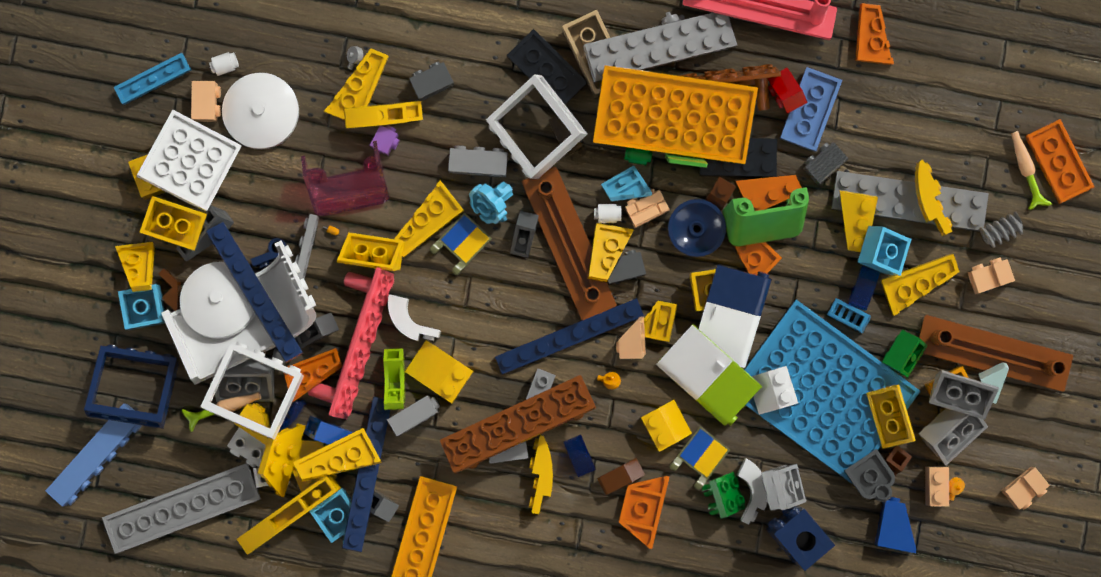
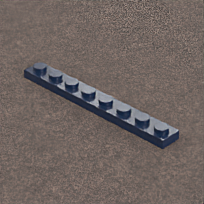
(254, 292)
(569, 336)
(366, 480)

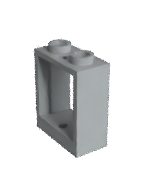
(414, 415)

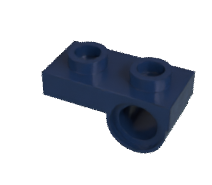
(263, 260)

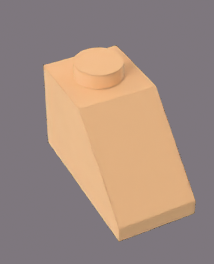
(632, 342)

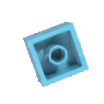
(884, 250)
(142, 308)
(333, 514)

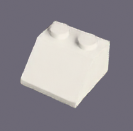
(775, 391)

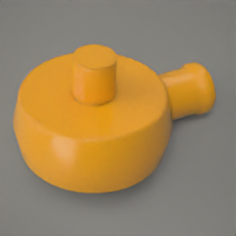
(610, 380)
(956, 486)

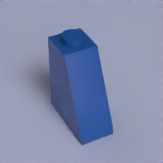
(324, 431)
(894, 527)

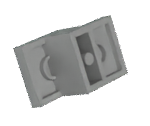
(783, 487)

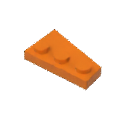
(871, 36)
(768, 191)
(315, 370)

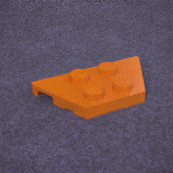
(643, 508)

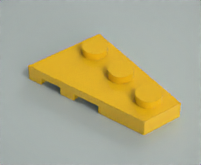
(858, 214)
(606, 250)

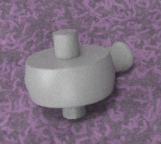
(671, 18)
(354, 56)

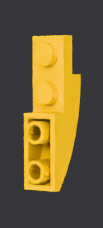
(383, 114)
(926, 191)
(541, 465)

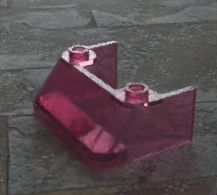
(347, 190)

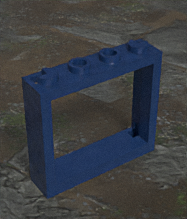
(125, 415)

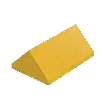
(371, 252)
(890, 416)

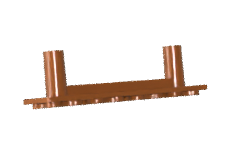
(751, 75)
(568, 242)
(986, 349)
(517, 424)

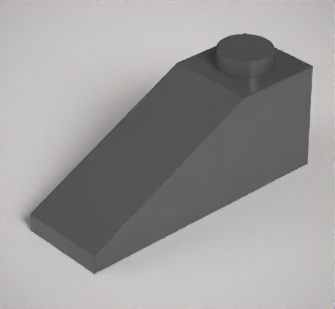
(214, 217)

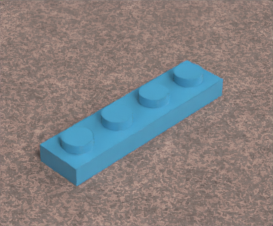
(152, 78)

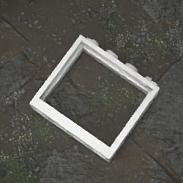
(559, 108)
(260, 357)

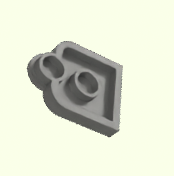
(872, 477)

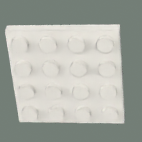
(189, 161)

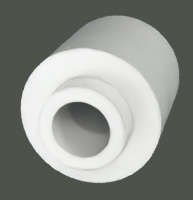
(223, 63)
(607, 213)

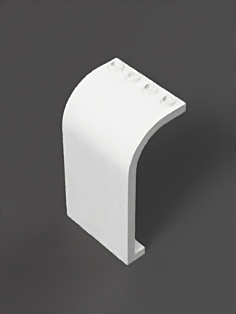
(288, 294)

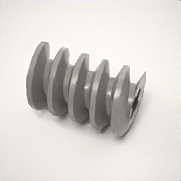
(1002, 229)

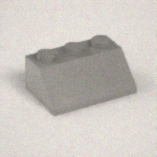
(247, 379)
(951, 433)

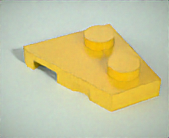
(660, 321)

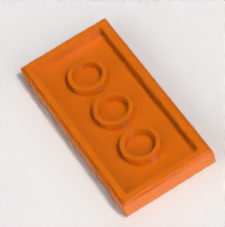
(1059, 161)

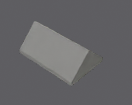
(962, 394)

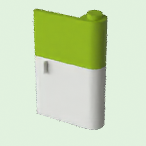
(709, 375)

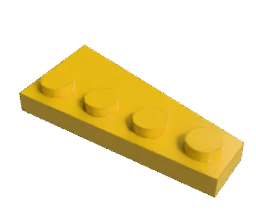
(429, 218)
(917, 282)

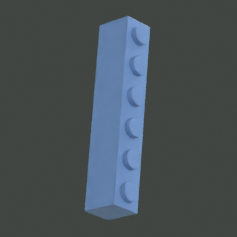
(90, 460)

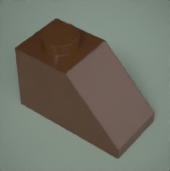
(720, 193)

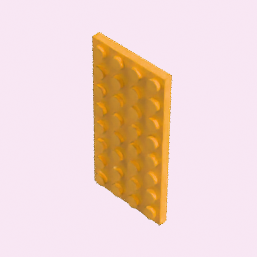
(675, 114)

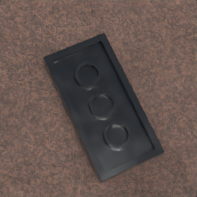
(538, 57)
(760, 161)

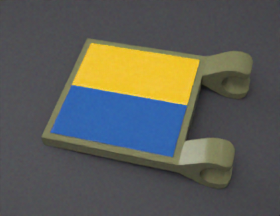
(463, 240)
(702, 454)

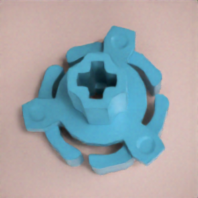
(490, 202)

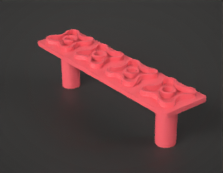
(797, 16)
(364, 335)

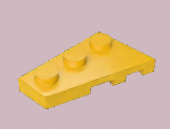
(138, 264)

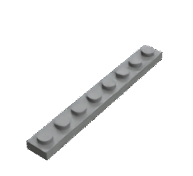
(302, 260)

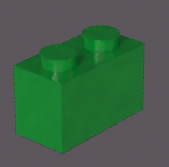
(904, 353)

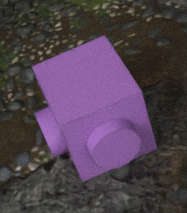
(386, 139)

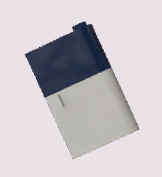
(734, 310)

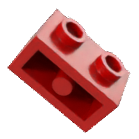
(787, 91)

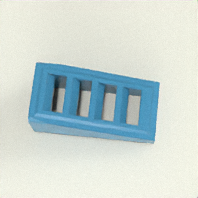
(863, 324)

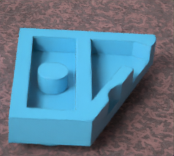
(626, 185)

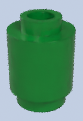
(638, 156)

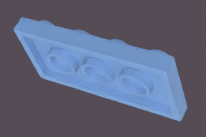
(807, 123)

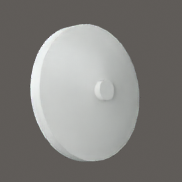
(260, 111)
(214, 302)

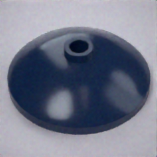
(705, 216)

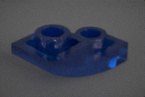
(864, 288)
(294, 412)

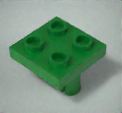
(726, 495)

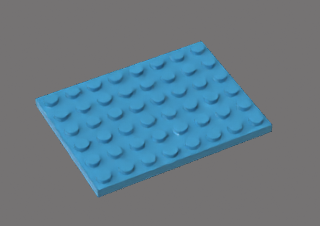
(830, 387)

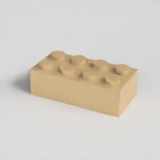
(583, 31)

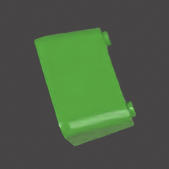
(751, 227)

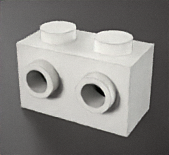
(247, 446)

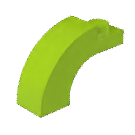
(394, 379)

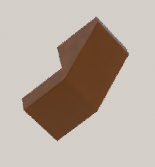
(172, 297)
(897, 459)
(621, 476)

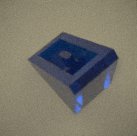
(579, 455)

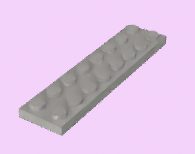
(661, 44)
(899, 200)
(181, 508)

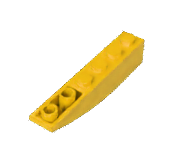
(288, 513)

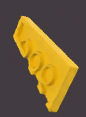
(360, 85)
(340, 456)

